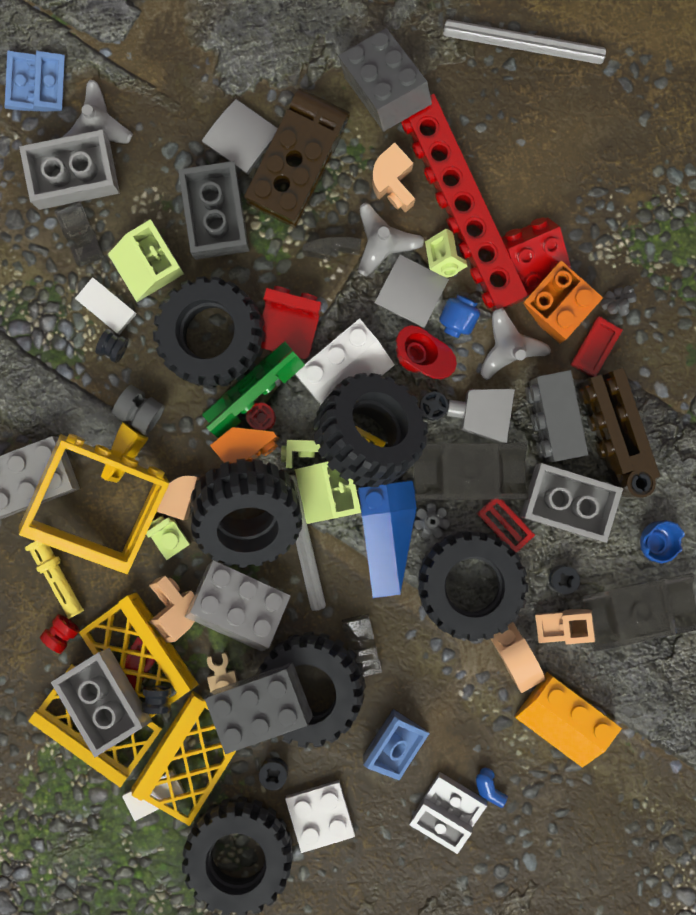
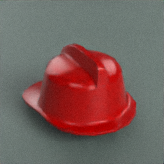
(424, 353)

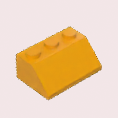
(567, 721)

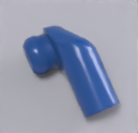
(487, 789)

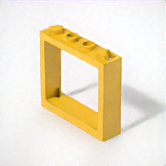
(81, 547)

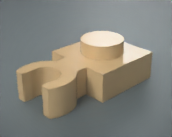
(221, 676)

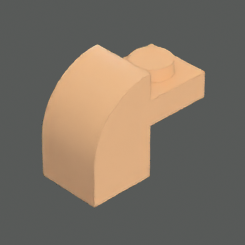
(387, 174)
(177, 497)
(171, 620)
(569, 626)
(518, 658)

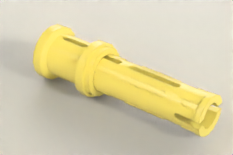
(48, 565)

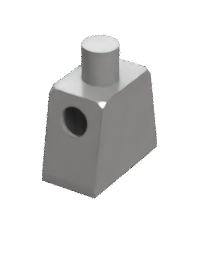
(484, 413)

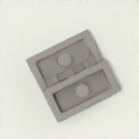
(240, 136)
(411, 291)
(448, 812)

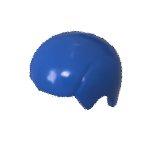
(661, 541)

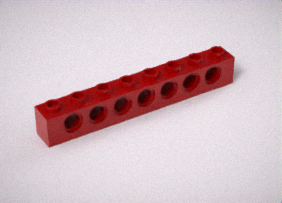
(477, 214)

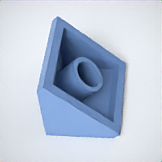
(394, 746)

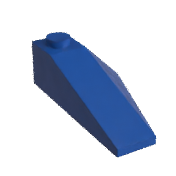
(388, 526)

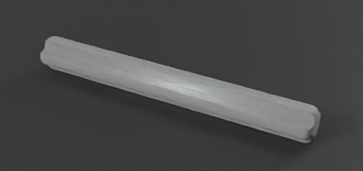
(308, 562)

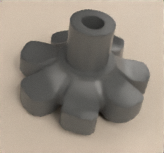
(619, 300)
(426, 516)

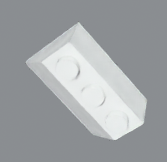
(347, 355)

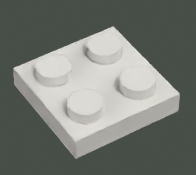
(320, 816)

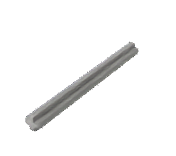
(524, 41)

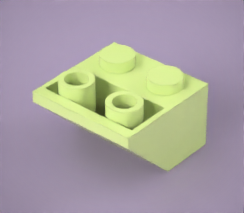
(145, 261)
(326, 493)

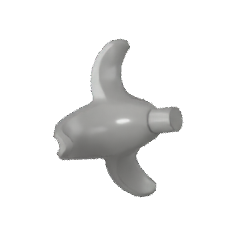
(95, 117)
(382, 240)
(509, 345)

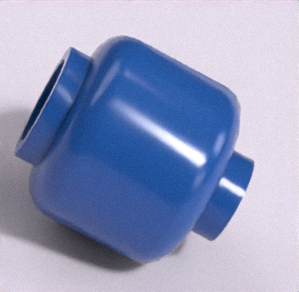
(459, 316)

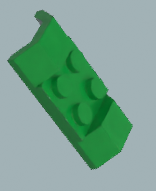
(224, 412)

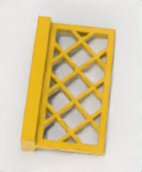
(164, 653)
(74, 742)
(166, 752)

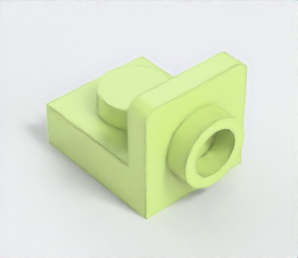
(443, 254)
(305, 448)
(168, 536)

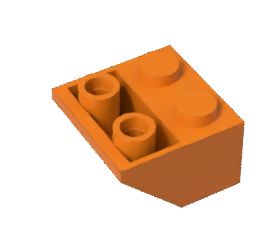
(561, 302)
(244, 444)

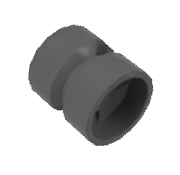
(136, 408)

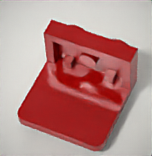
(536, 251)
(290, 320)

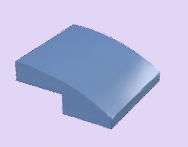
(34, 81)

